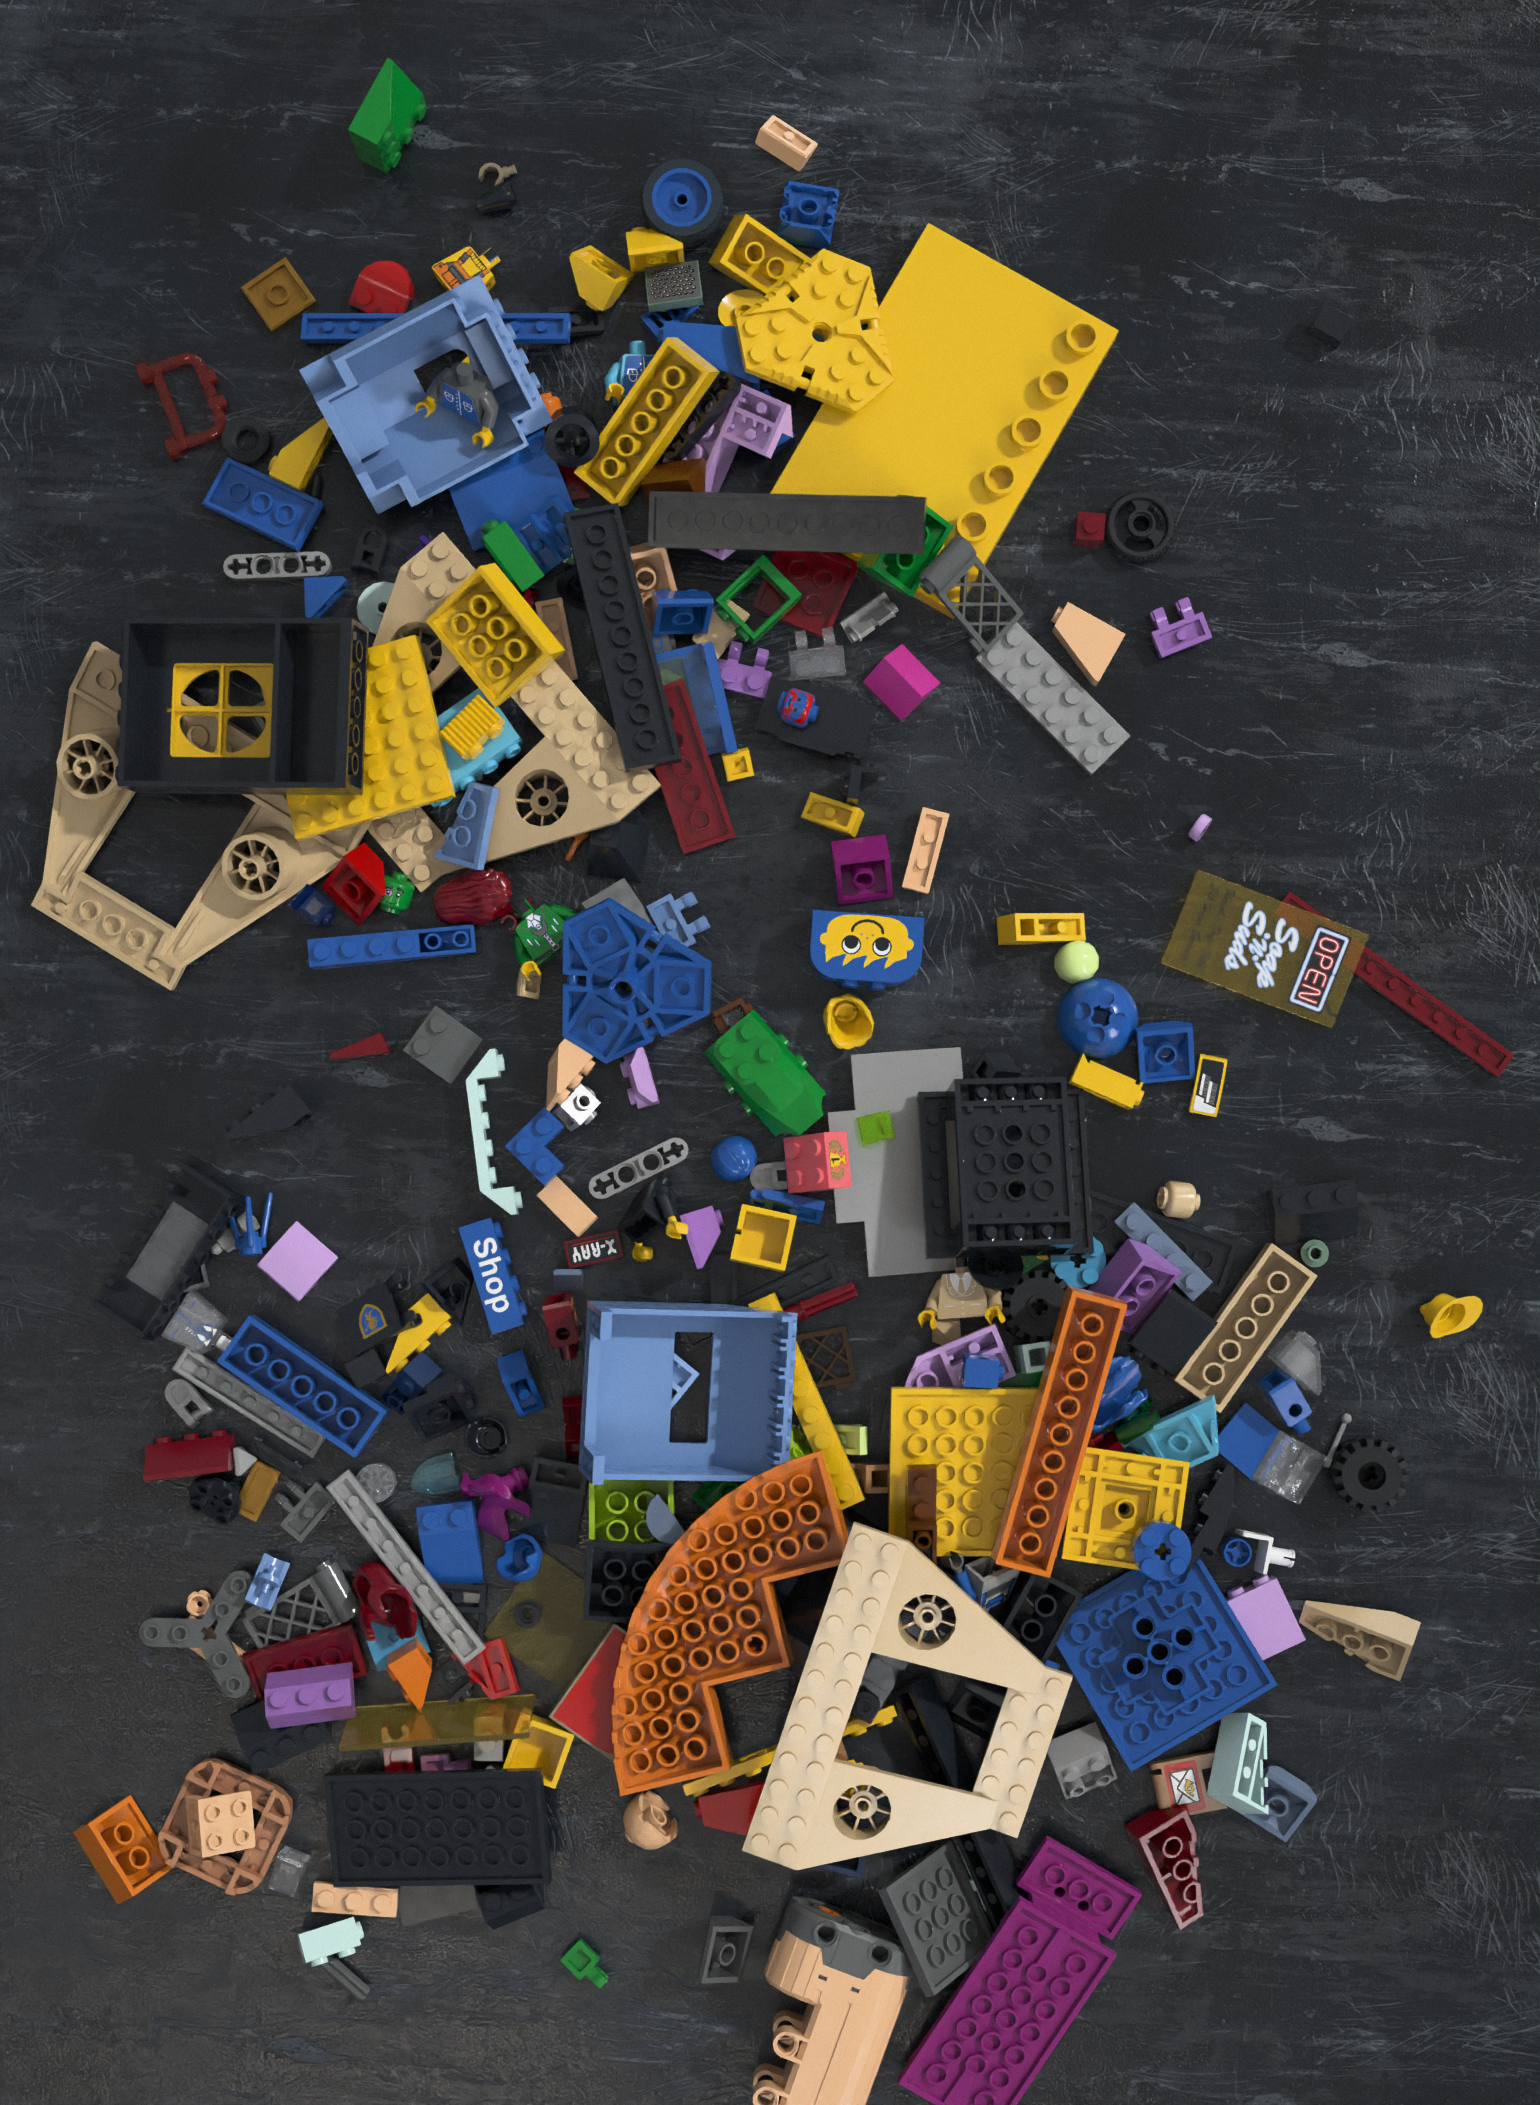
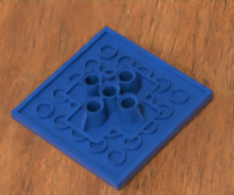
(1143, 1709)

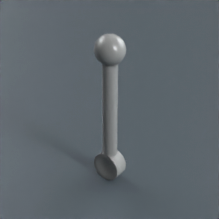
(1346, 1419)

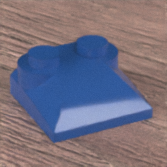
(1165, 1051)

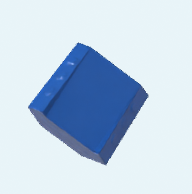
(807, 214)

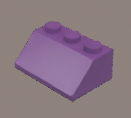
(1138, 1278)
(309, 1695)

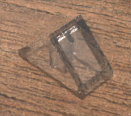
(288, 1871)

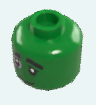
(398, 893)

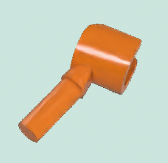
(579, 839)

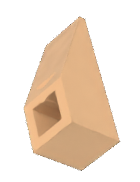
(565, 1071)

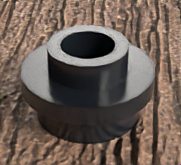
(521, 1620)

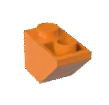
(412, 1669)

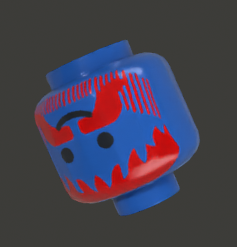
(797, 707)

